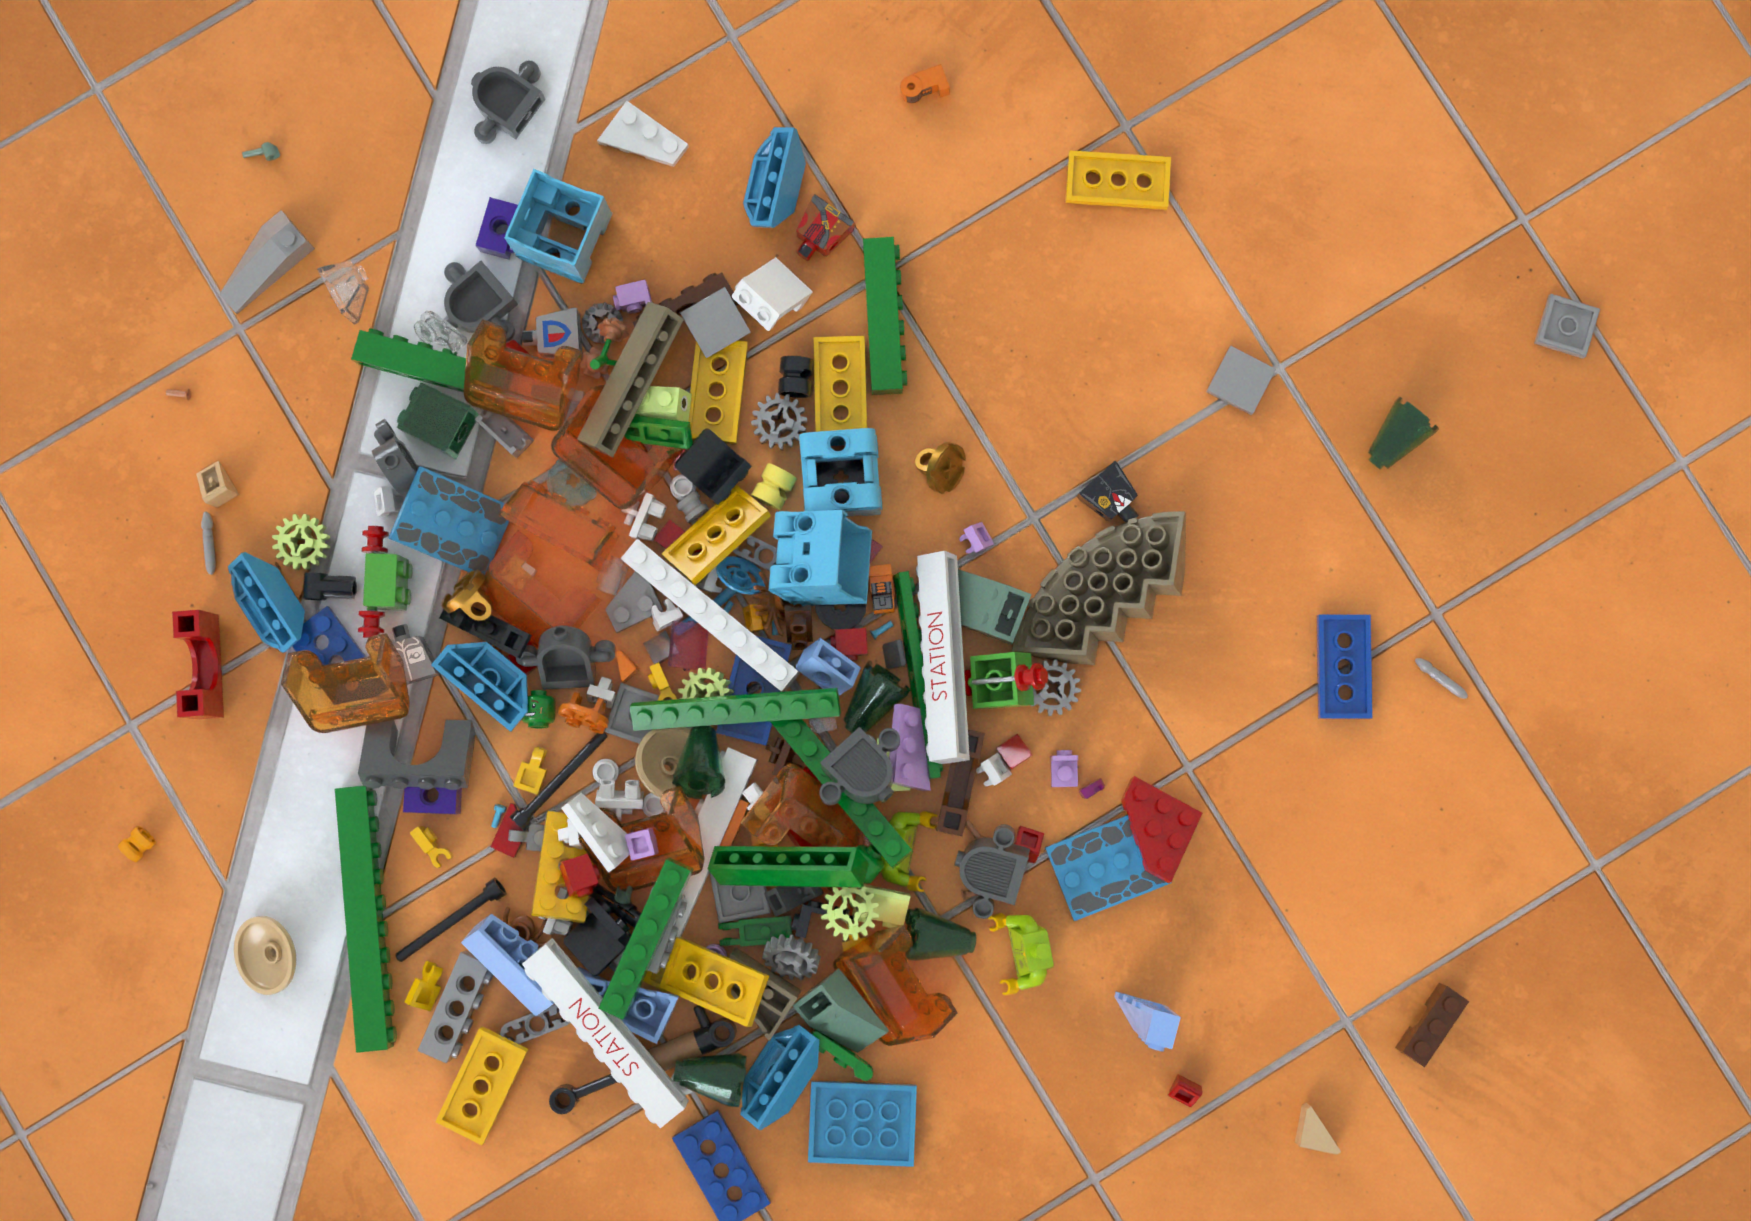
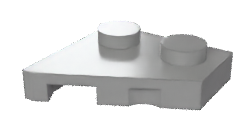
(632, 603)

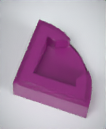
(1092, 789)

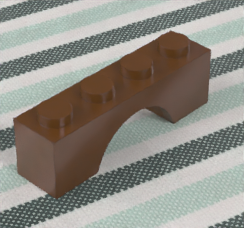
(692, 294)
(959, 788)

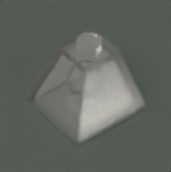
(346, 287)

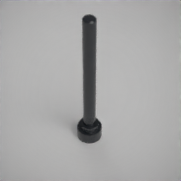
(524, 816)
(493, 891)

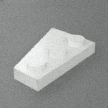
(640, 134)
(598, 831)

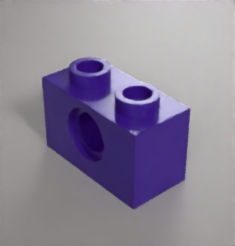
(496, 214)
(417, 801)

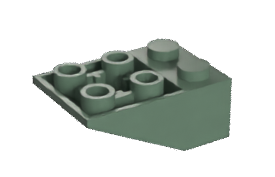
(991, 606)
(840, 1013)

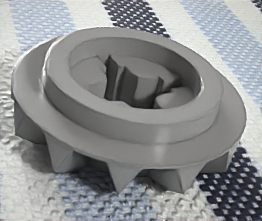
(590, 324)

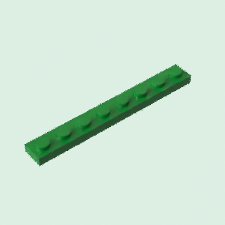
(912, 639)
(735, 709)
(865, 816)

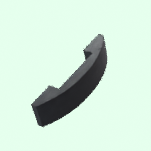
(490, 630)

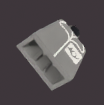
(415, 655)

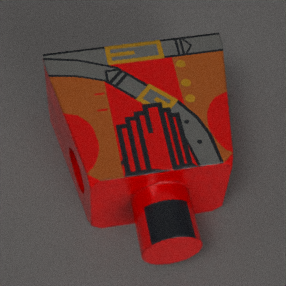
(822, 228)

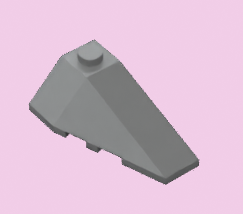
(267, 259)

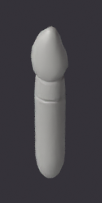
(208, 543)
(1441, 678)

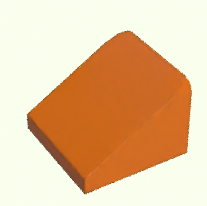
(626, 666)

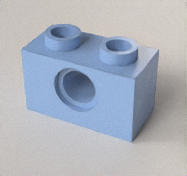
(827, 667)

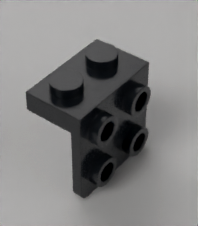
(712, 466)
(802, 920)
(599, 938)

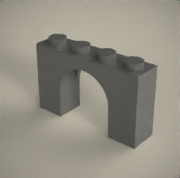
(446, 770)

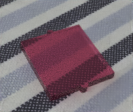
(688, 646)

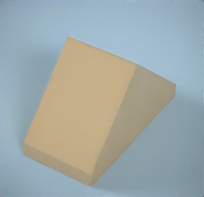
(216, 485)
(1312, 1132)

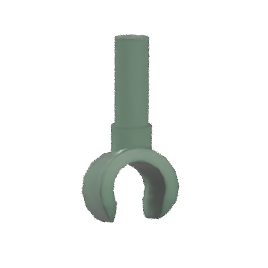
(269, 150)
(623, 897)

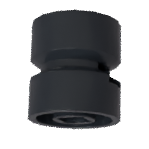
(795, 376)

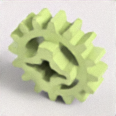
(301, 532)
(697, 687)
(861, 908)

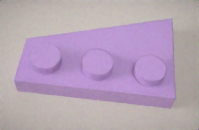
(909, 759)

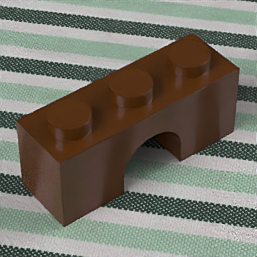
(1442, 1012)

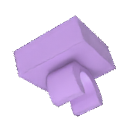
(978, 538)
(642, 843)

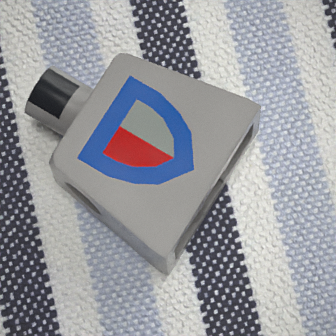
(554, 331)

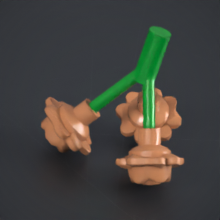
(596, 361)

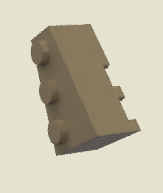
(776, 999)

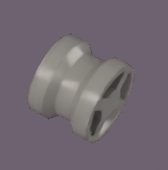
(692, 507)

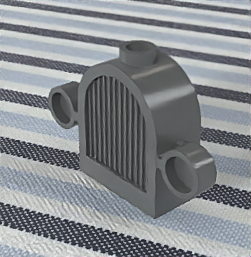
(506, 99)
(476, 297)
(394, 458)
(566, 657)
(860, 768)
(993, 869)

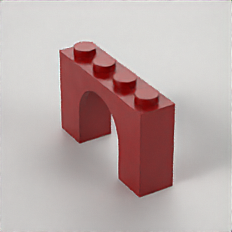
(202, 636)

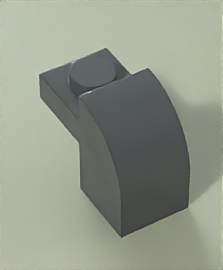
(788, 897)

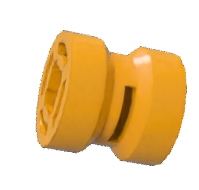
(136, 844)

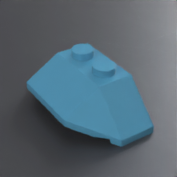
(775, 178)
(267, 601)
(487, 680)
(779, 1076)

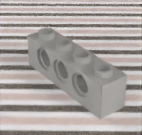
(434, 1042)

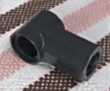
(321, 586)

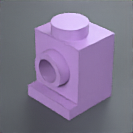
(632, 296)

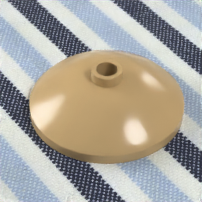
(655, 751)
(265, 955)

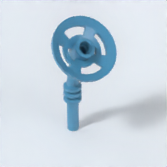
(736, 581)

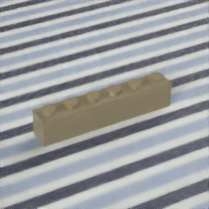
(630, 379)

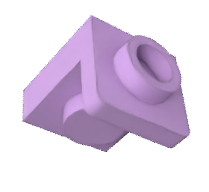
(1064, 769)

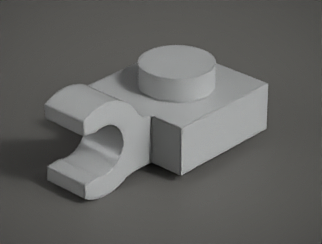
(532, 837)

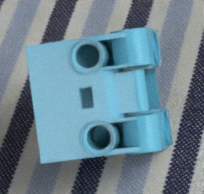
(553, 197)
(859, 444)
(820, 558)

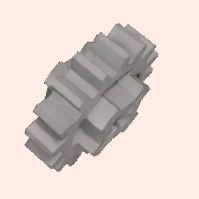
(768, 417)
(1061, 680)
(791, 957)

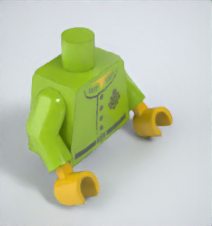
(906, 825)
(1029, 948)

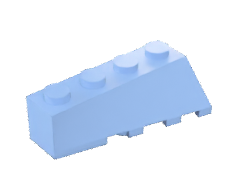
(503, 954)
(648, 1012)
(1150, 1020)

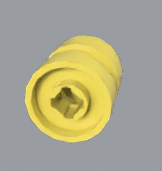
(774, 486)

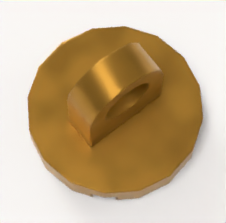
(944, 467)
(466, 594)

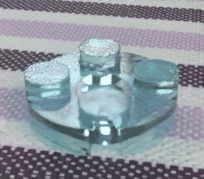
(557, 483)

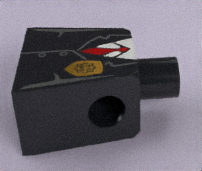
(1110, 494)

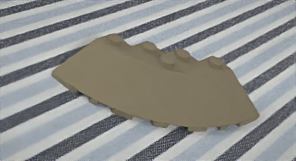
(1103, 586)

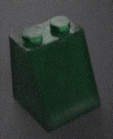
(437, 420)

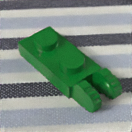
(660, 432)
(757, 930)
(844, 1056)

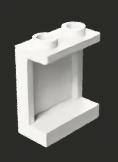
(771, 293)

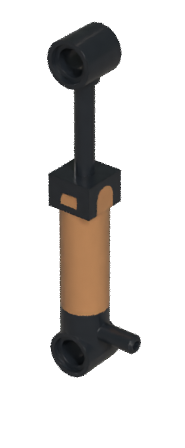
(685, 1046)

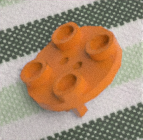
(579, 715)

